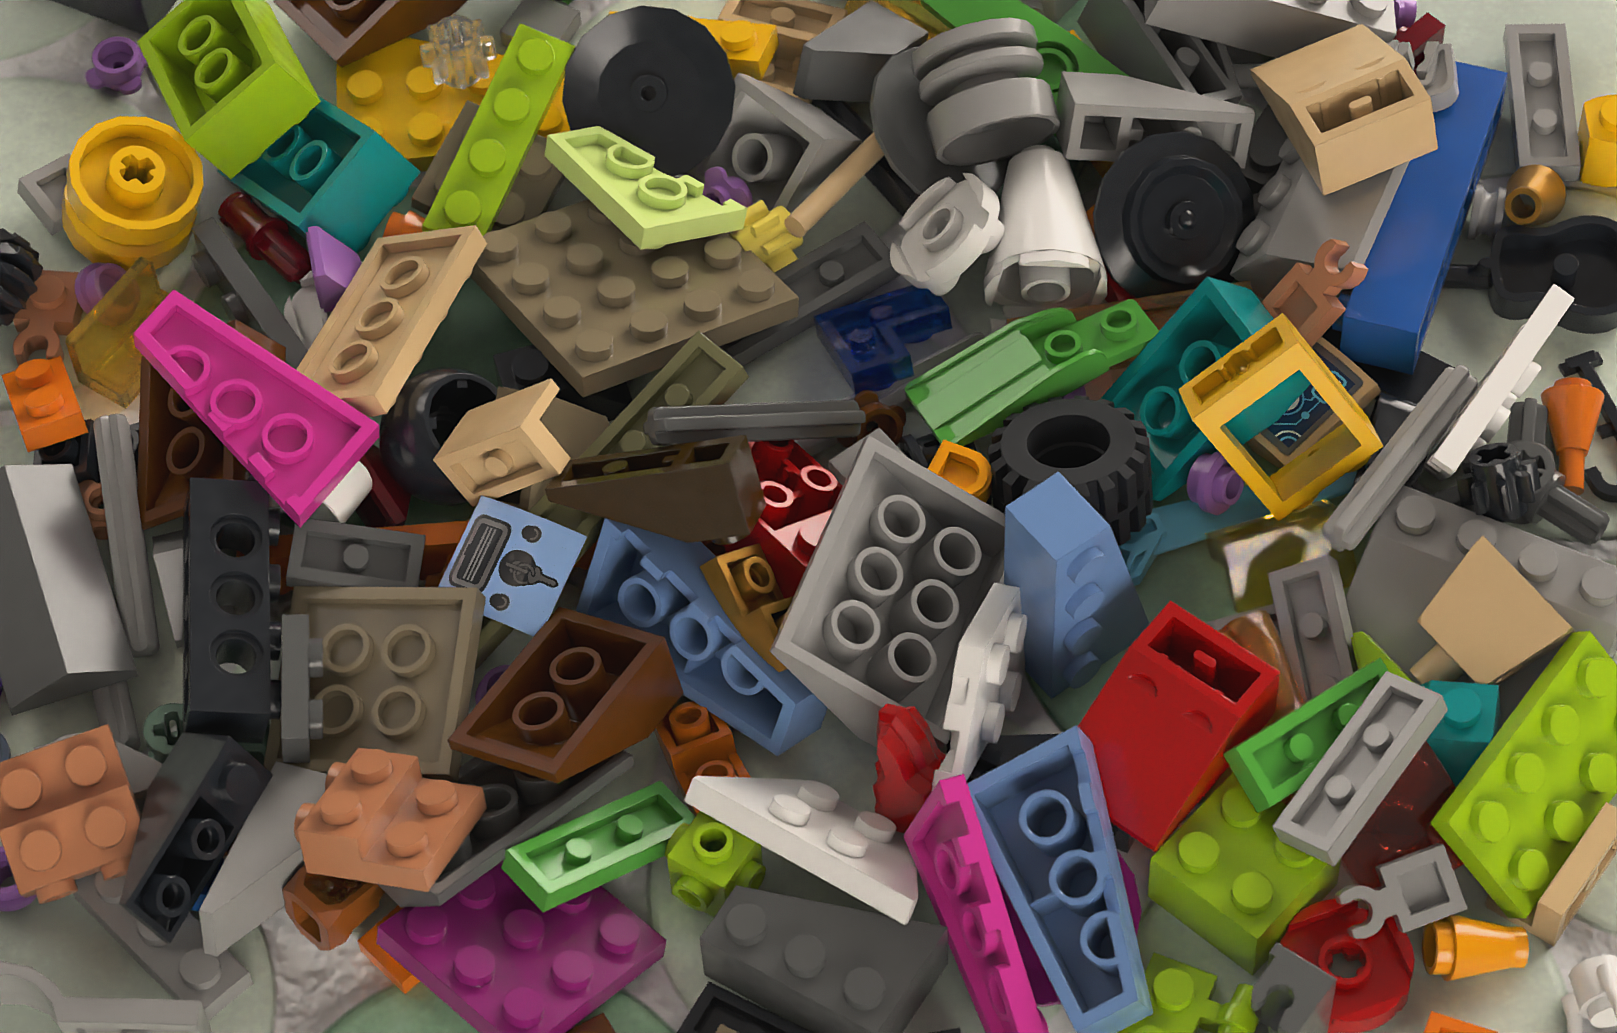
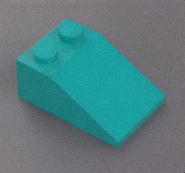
(329, 176)
(1195, 337)

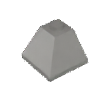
(778, 145)

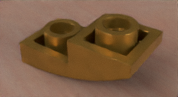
(749, 597)

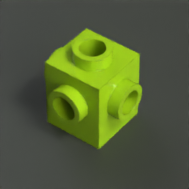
(710, 861)

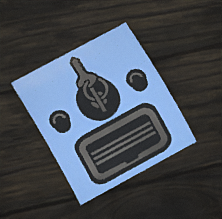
(514, 562)

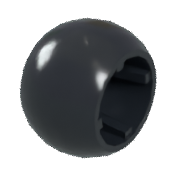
(420, 425)

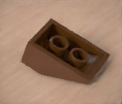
(361, 27)
(179, 444)
(572, 698)

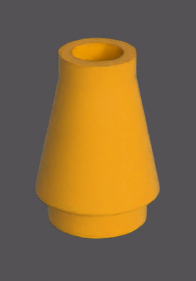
(1470, 947)

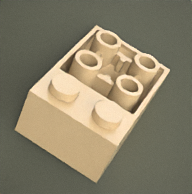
(1349, 107)

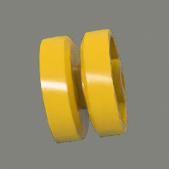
(131, 192)

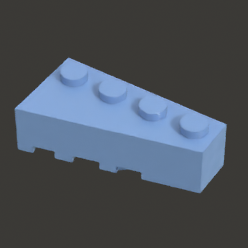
(1070, 585)
(660, 589)
(1065, 880)

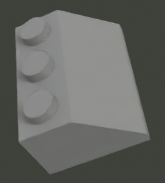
(1300, 219)

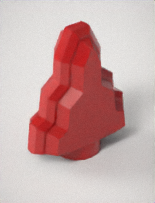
(904, 764)

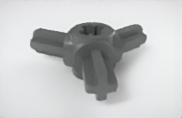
(1553, 501)

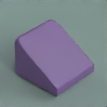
(331, 265)

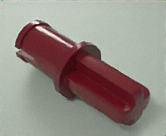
(265, 236)

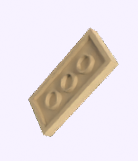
(390, 315)

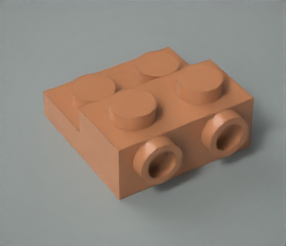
(67, 814)
(386, 821)

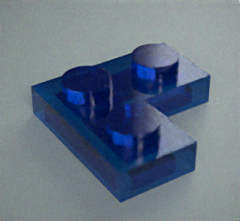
(870, 335)

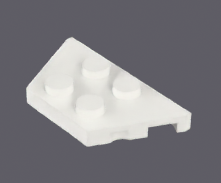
(1498, 389)
(984, 680)
(817, 833)

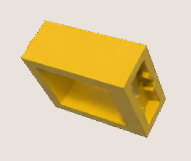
(1248, 375)

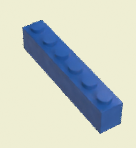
(1419, 235)

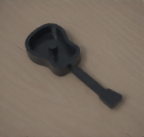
(1528, 260)

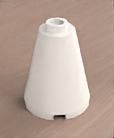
(1047, 241)

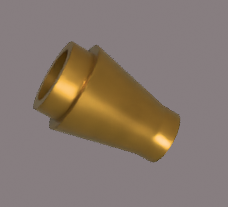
(1545, 189)

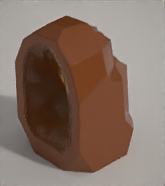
(328, 906)

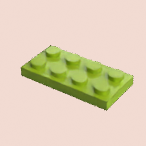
(1539, 779)

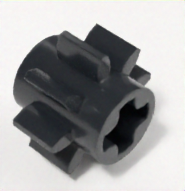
(1498, 482)

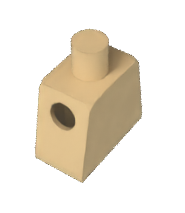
(1487, 622)

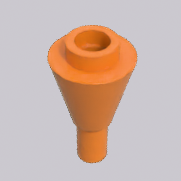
(1572, 421)

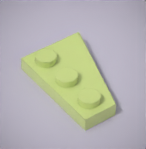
(634, 195)

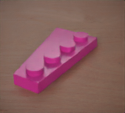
(263, 410)
(968, 900)

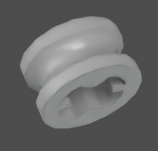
(1486, 212)

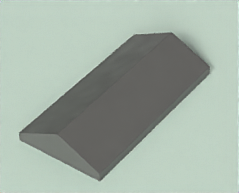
(55, 596)
(515, 812)

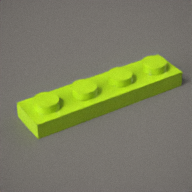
(501, 132)

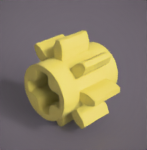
(767, 236)

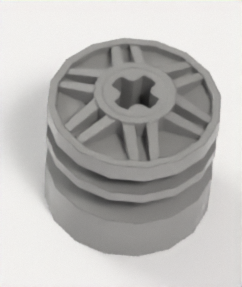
(985, 91)

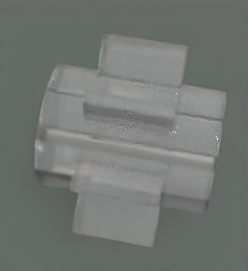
(458, 51)

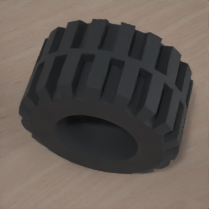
(1093, 448)

